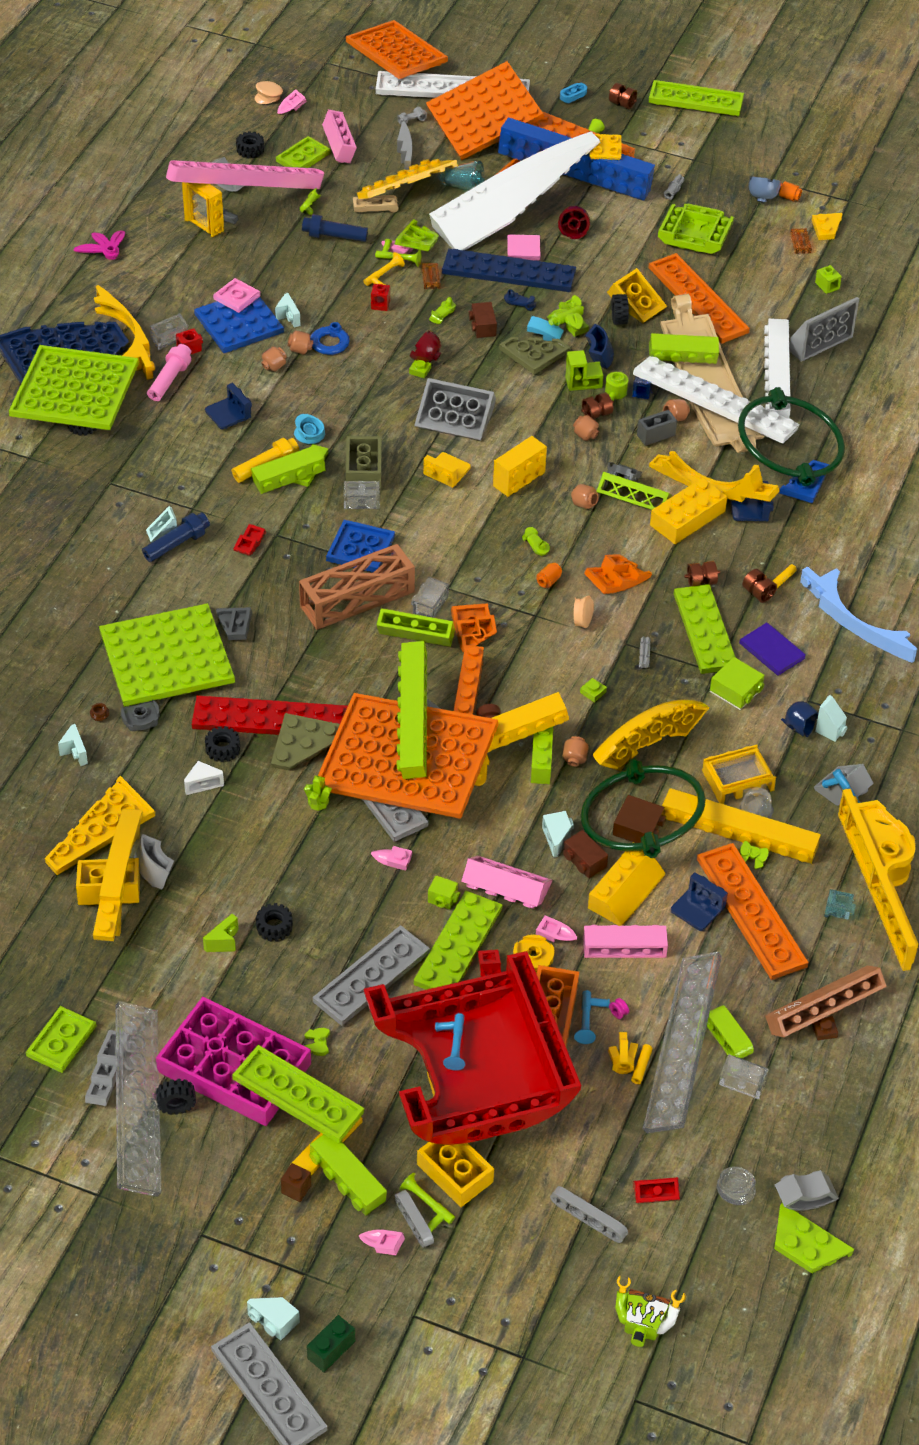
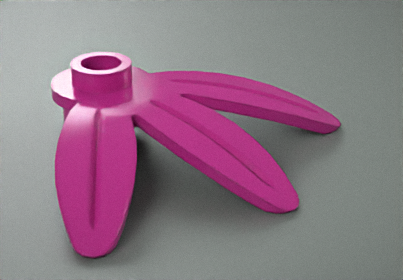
(108, 248)

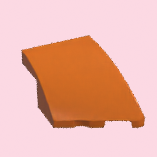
(616, 574)
(473, 624)

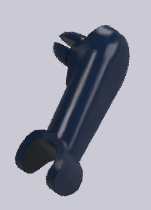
(514, 299)

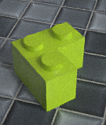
(581, 374)

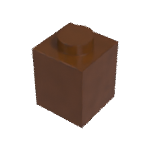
(296, 1182)

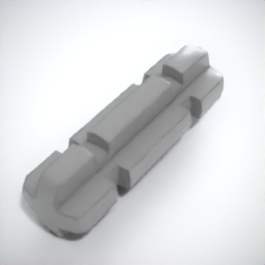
(644, 652)

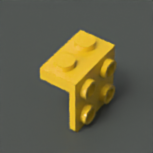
(608, 148)
(445, 468)

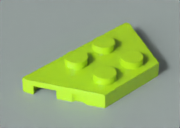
(417, 237)
(807, 1242)

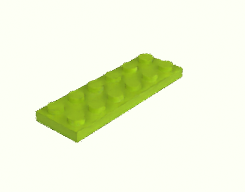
(696, 97)
(704, 627)
(458, 942)
(298, 1094)

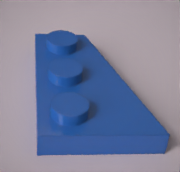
(805, 493)

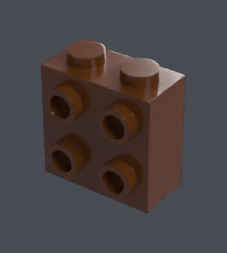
(637, 818)

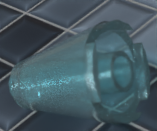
(463, 176)

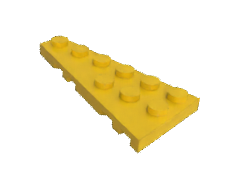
(414, 173)
(97, 826)

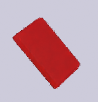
(656, 1190)

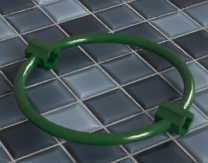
(804, 471)
(649, 842)

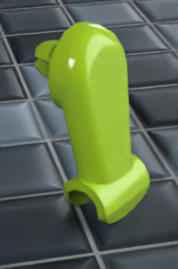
(312, 196)
(444, 310)
(537, 544)

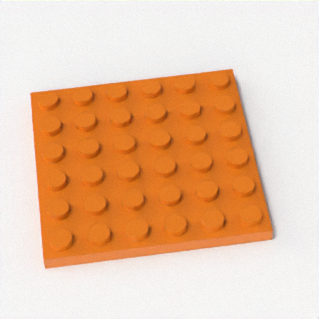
(478, 108)

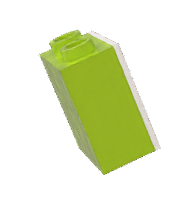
(737, 683)

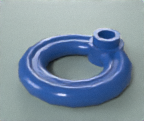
(333, 330)

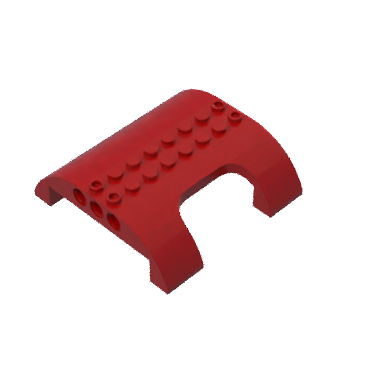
(510, 1048)

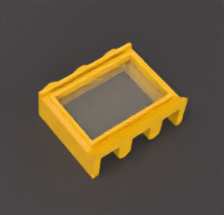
(203, 207)
(737, 771)

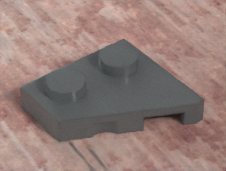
(235, 622)

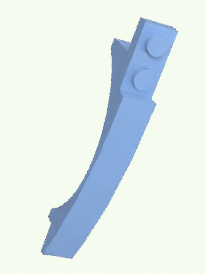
(826, 591)

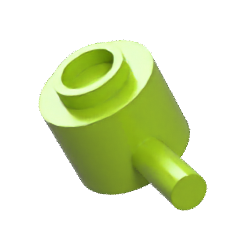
(616, 385)

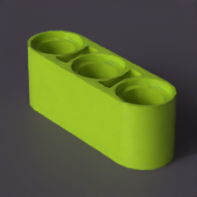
(729, 1033)

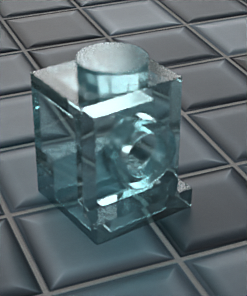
(840, 904)

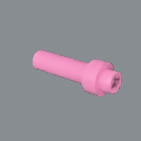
(177, 360)

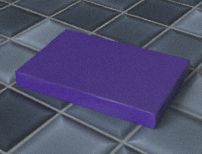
(772, 649)

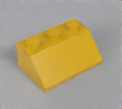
(90, 879)

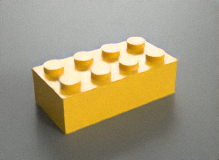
(688, 510)

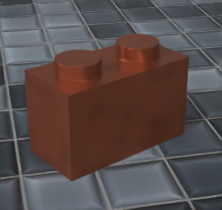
(483, 320)
(585, 854)

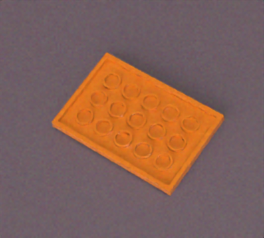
(396, 49)

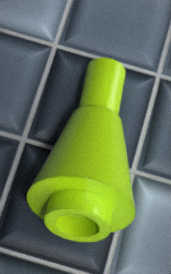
(596, 126)

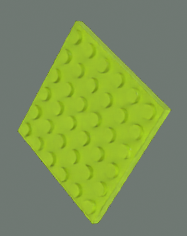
(74, 387)
(166, 654)

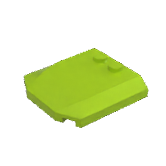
(695, 228)

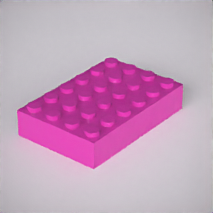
(214, 1045)

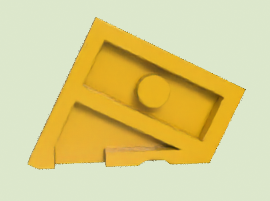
(826, 225)

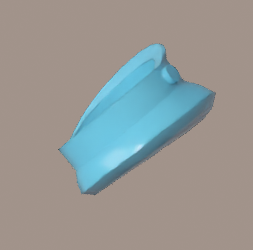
(309, 429)

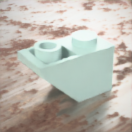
(274, 1314)

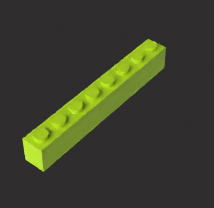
(413, 710)

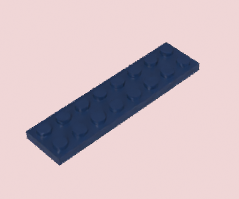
(509, 270)

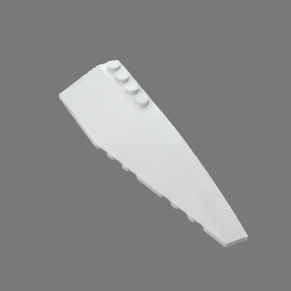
(506, 194)

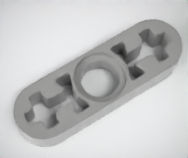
(414, 1218)

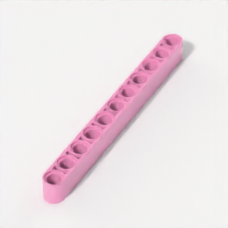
(244, 174)

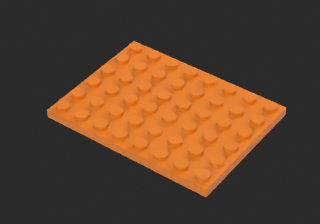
(366, 756)

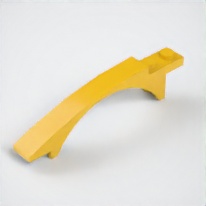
(140, 347)
(749, 486)
(112, 888)

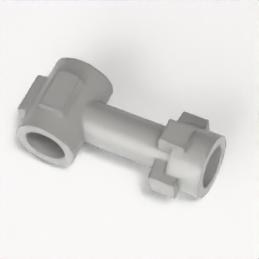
(418, 113)

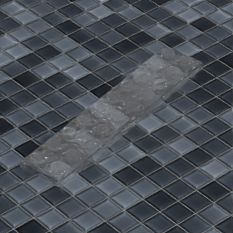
(682, 1043)
(136, 1100)

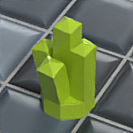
(318, 793)

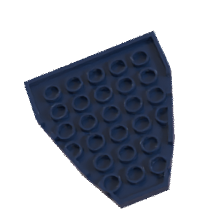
(21, 344)

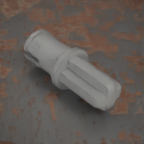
(673, 187)

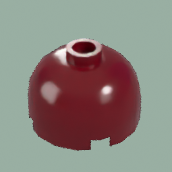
(574, 222)
(427, 348)

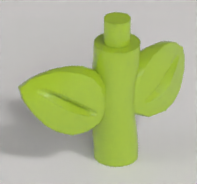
(571, 317)

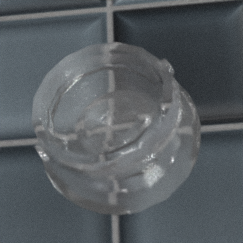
(758, 802)
(736, 1186)

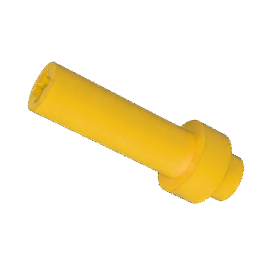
(280, 449)

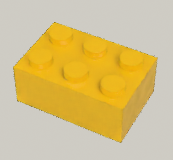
(519, 466)
(456, 1170)

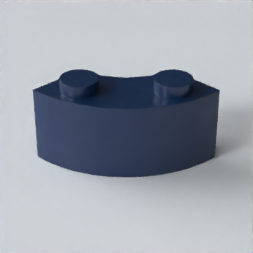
(600, 346)

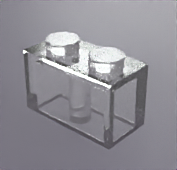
(164, 331)
(361, 494)
(430, 597)
(743, 1076)

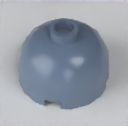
(764, 188)

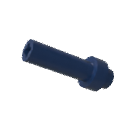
(318, 226)
(192, 527)

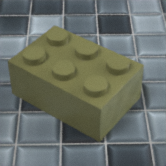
(363, 458)

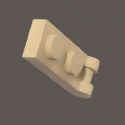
(376, 203)

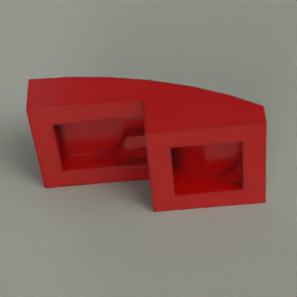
(249, 540)
(489, 962)

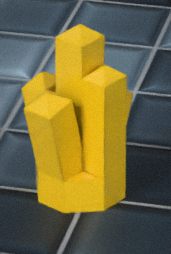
(624, 1059)

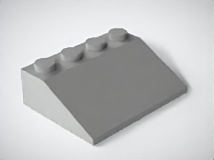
(824, 330)
(455, 409)

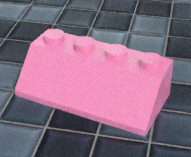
(506, 881)

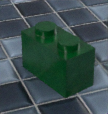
(331, 1343)

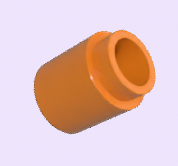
(790, 191)
(549, 575)

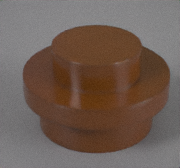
(99, 712)

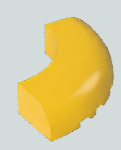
(647, 728)

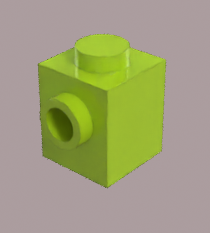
(828, 279)
(443, 892)

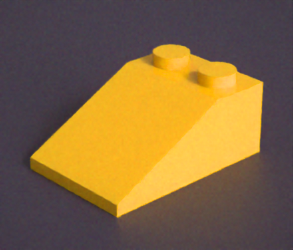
(642, 298)

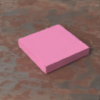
(524, 246)
(236, 295)

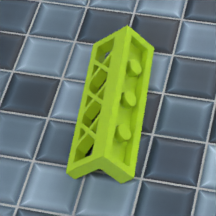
(631, 485)

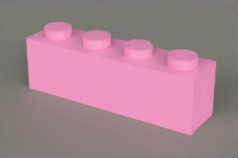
(339, 136)
(625, 941)

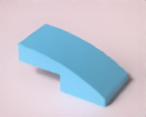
(542, 326)

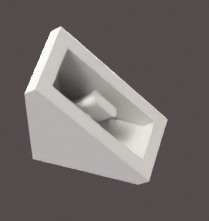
(203, 778)

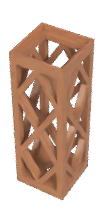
(400, 573)

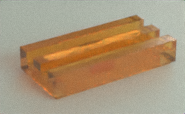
(802, 248)
(431, 284)

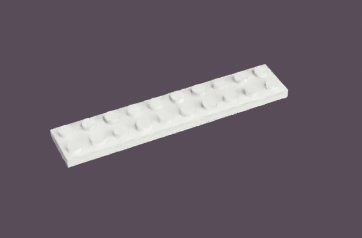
(422, 84)
(715, 398)

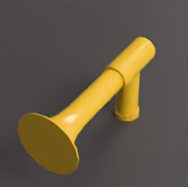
(373, 278)

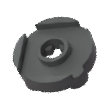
(629, 473)
(140, 722)

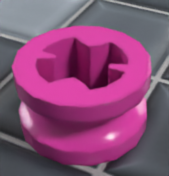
(619, 1008)

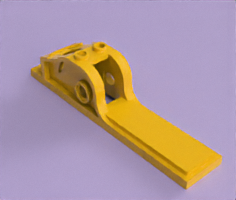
(885, 861)

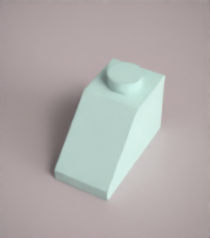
(831, 720)
(557, 829)

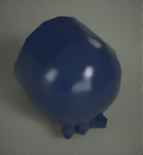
(801, 717)

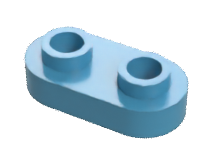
(573, 92)

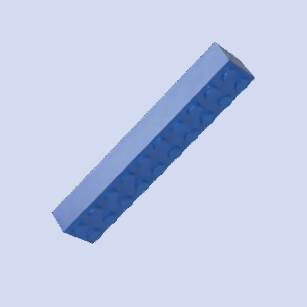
(624, 176)

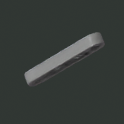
(589, 1214)

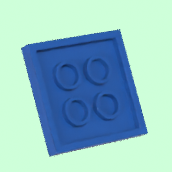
(358, 540)

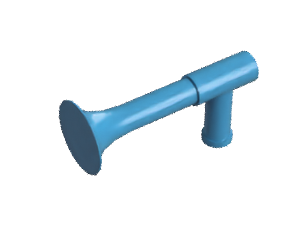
(839, 779)
(585, 1035)
(453, 1062)

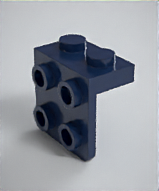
(230, 410)
(752, 509)
(700, 902)

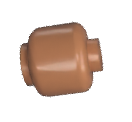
(300, 342)
(273, 359)
(678, 408)
(586, 427)
(584, 496)
(575, 751)

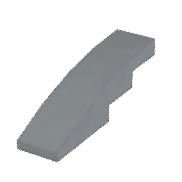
(404, 145)
(104, 1074)

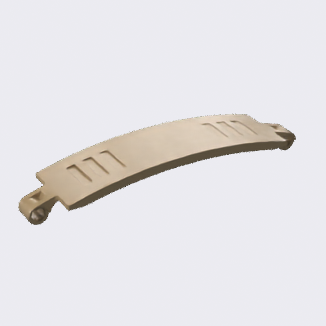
(717, 427)

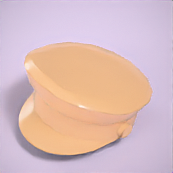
(268, 92)
(583, 611)

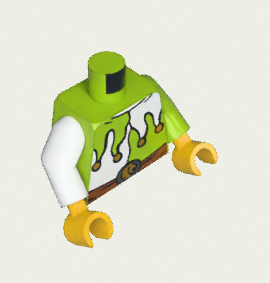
(645, 1314)

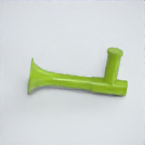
(416, 258)
(442, 1213)

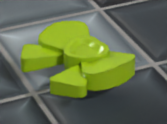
(575, 300)
(753, 852)
(320, 1037)

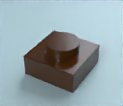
(825, 1028)

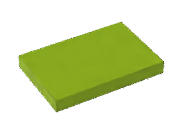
(303, 154)
(61, 1039)

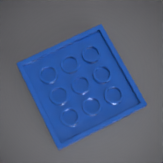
(235, 329)

